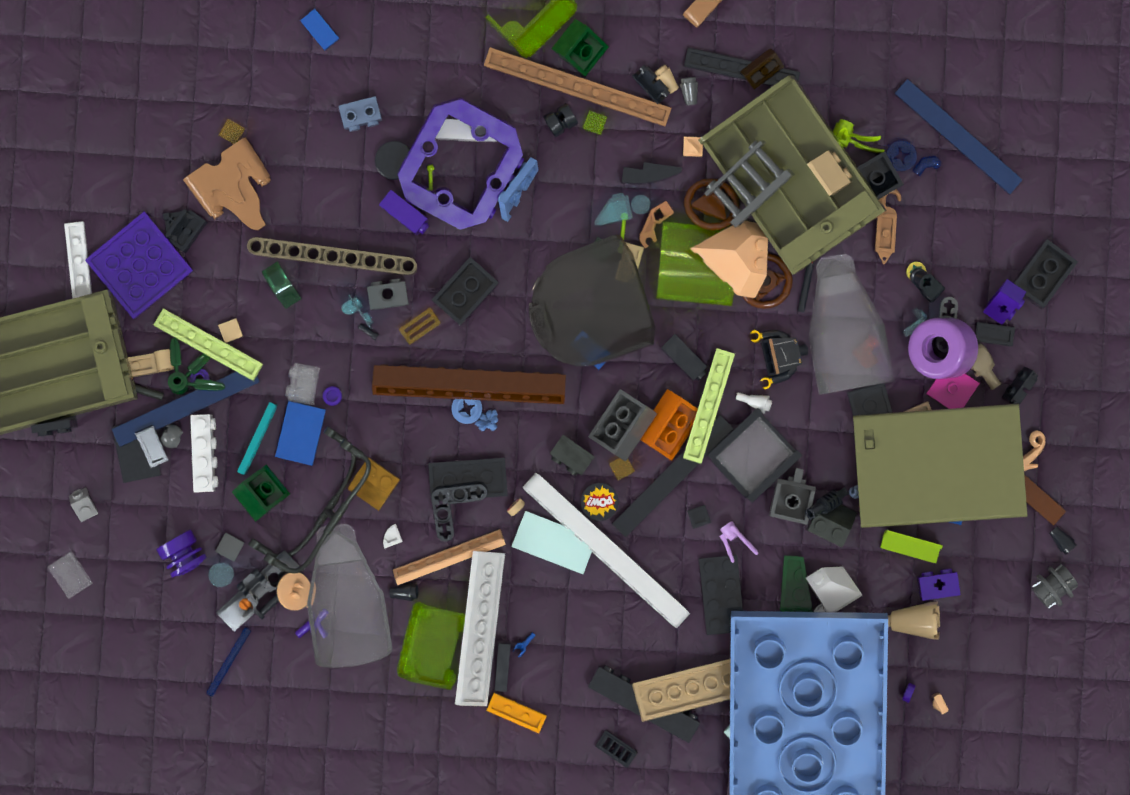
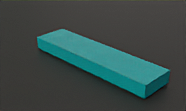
(257, 438)

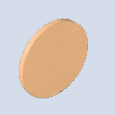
(293, 591)

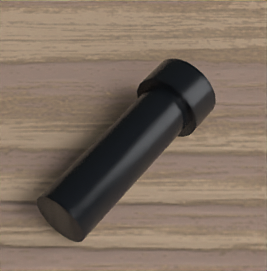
(374, 335)

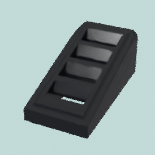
(633, 752)

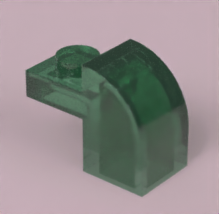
(281, 285)

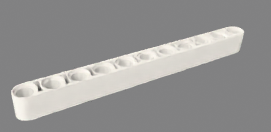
(606, 550)

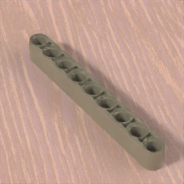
(322, 258)

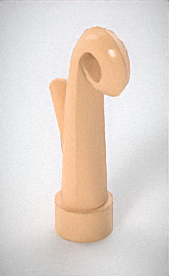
(1038, 447)

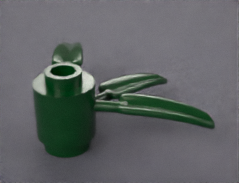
(194, 367)

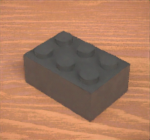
(622, 425)

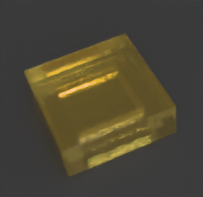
(231, 131)
(621, 468)

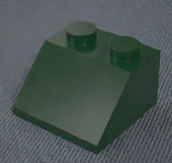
(580, 47)
(260, 492)

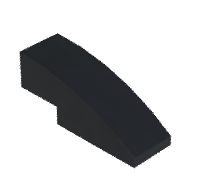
(650, 174)

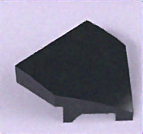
(183, 228)

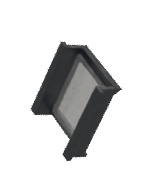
(754, 456)

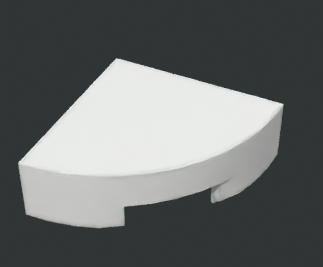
(392, 537)

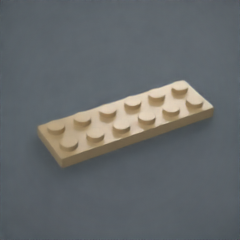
(683, 690)

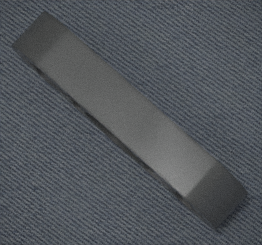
(942, 309)

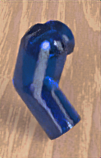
(926, 162)

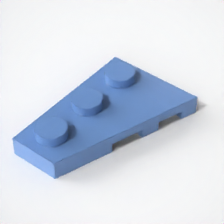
(512, 195)

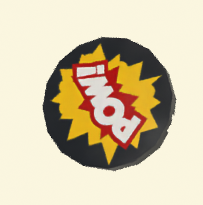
(599, 501)

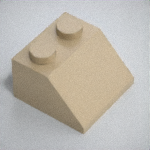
(830, 172)

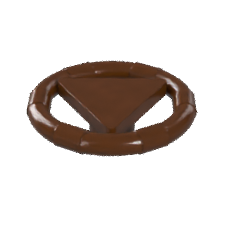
(709, 205)
(770, 282)

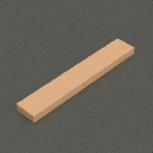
(448, 557)

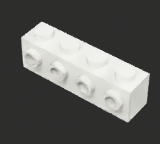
(203, 453)

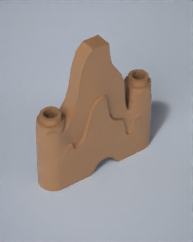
(230, 186)

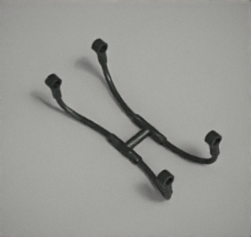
(327, 512)

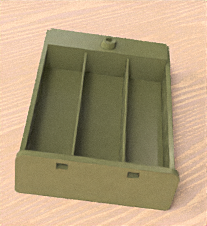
(801, 215)
(62, 362)
(940, 466)

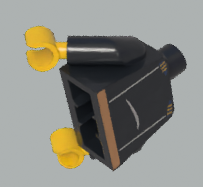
(780, 354)

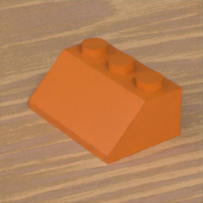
(670, 425)

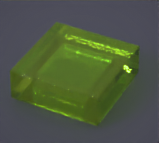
(595, 123)

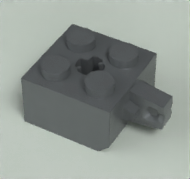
(785, 490)

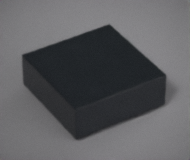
(699, 516)

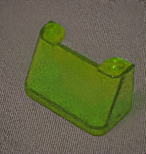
(430, 646)

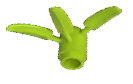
(844, 132)

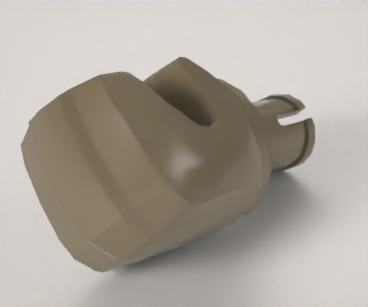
(983, 367)

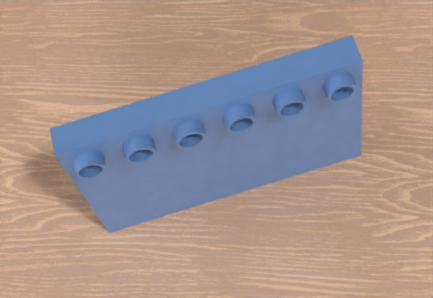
(808, 703)

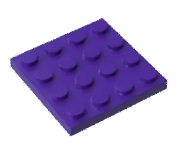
(139, 265)

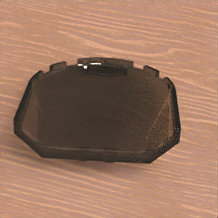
(592, 305)

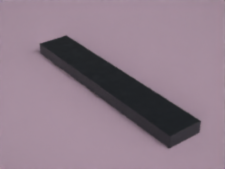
(728, 66)

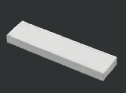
(77, 254)

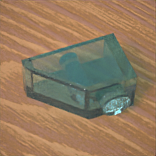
(615, 210)

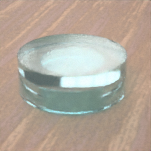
(640, 204)

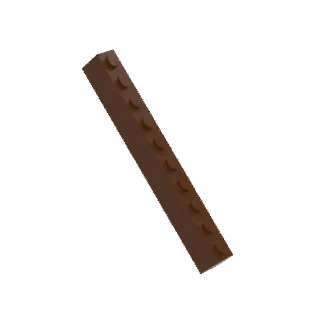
(468, 384)

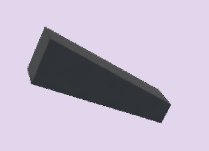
(502, 667)

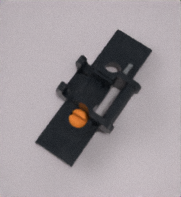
(250, 590)

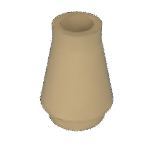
(667, 78)

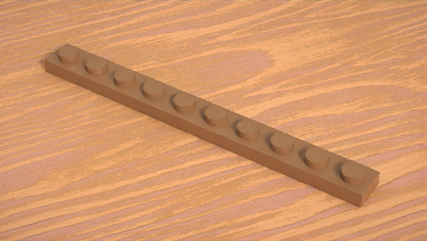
(577, 87)

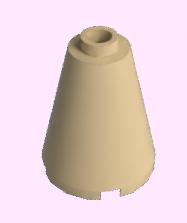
(917, 620)

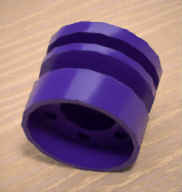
(181, 553)

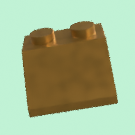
(377, 486)

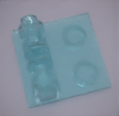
(354, 305)

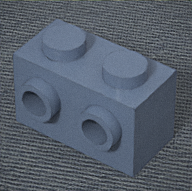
(360, 113)

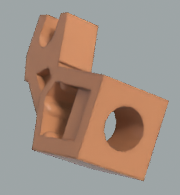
(648, 230)

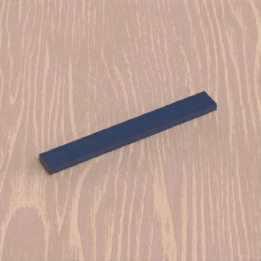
(958, 136)
(181, 407)

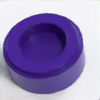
(332, 396)
(908, 692)

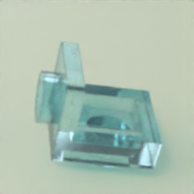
(921, 317)

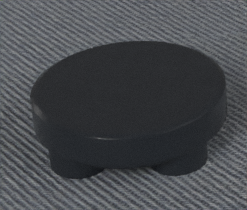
(390, 158)

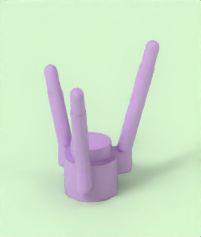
(731, 532)

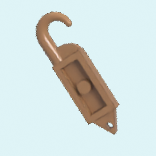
(886, 230)

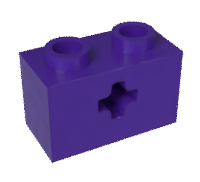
(1004, 302)
(949, 588)

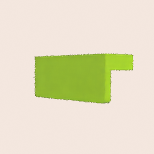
(910, 546)

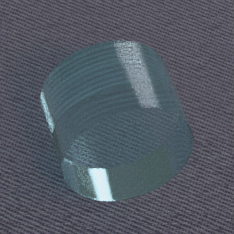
(221, 574)

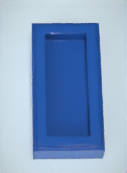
(319, 29)

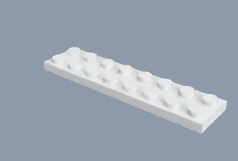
(479, 628)

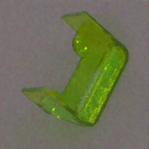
(539, 29)

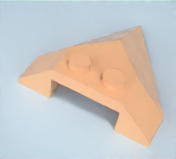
(737, 257)

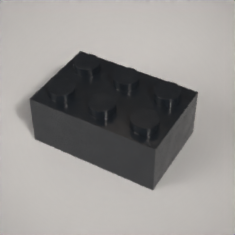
(1044, 273)
(465, 291)

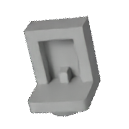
(82, 504)

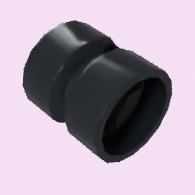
(553, 120)

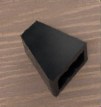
(684, 358)

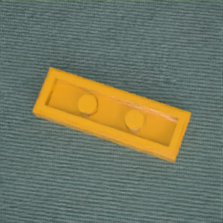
(516, 712)

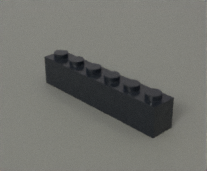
(621, 691)

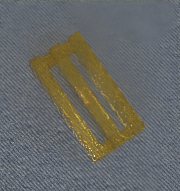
(406, 335)

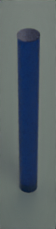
(228, 662)

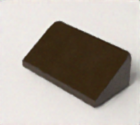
(762, 68)

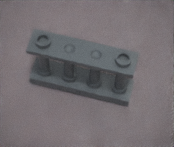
(766, 188)

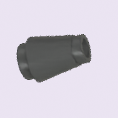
(689, 89)

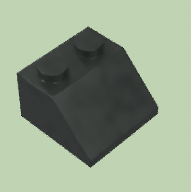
(571, 455)
(834, 525)

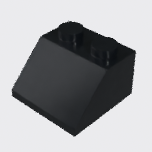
(881, 175)

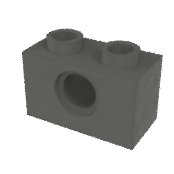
(399, 297)

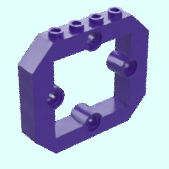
(428, 199)

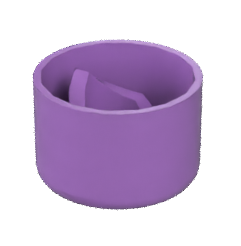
(961, 344)

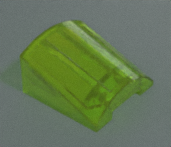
(683, 272)

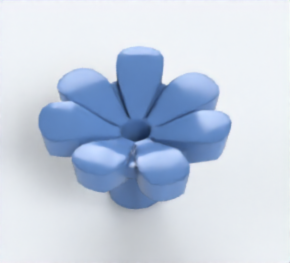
(488, 420)

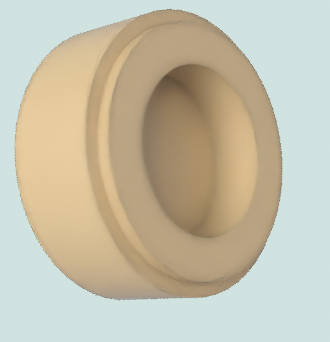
(516, 507)

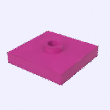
(953, 391)

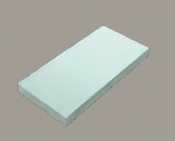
(551, 542)

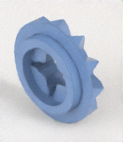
(463, 417)

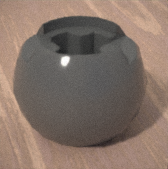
(171, 436)

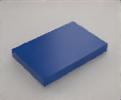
(300, 433)

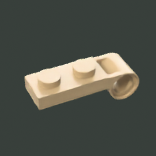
(150, 363)

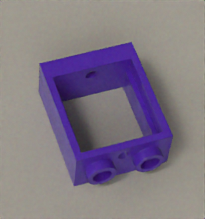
(404, 213)

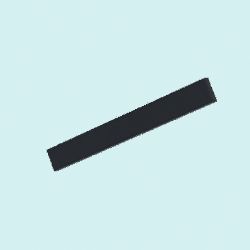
(667, 482)

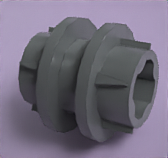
(1054, 586)

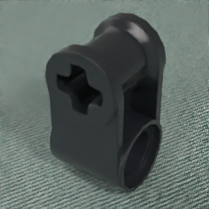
(926, 284)

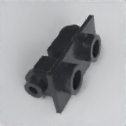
(656, 90)
(1024, 378)

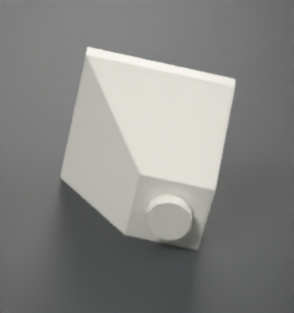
(833, 588)

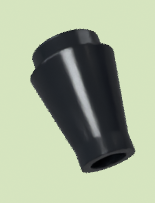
(1063, 541)
(405, 592)

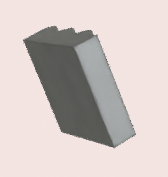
(230, 547)

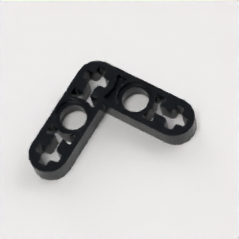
(450, 498)

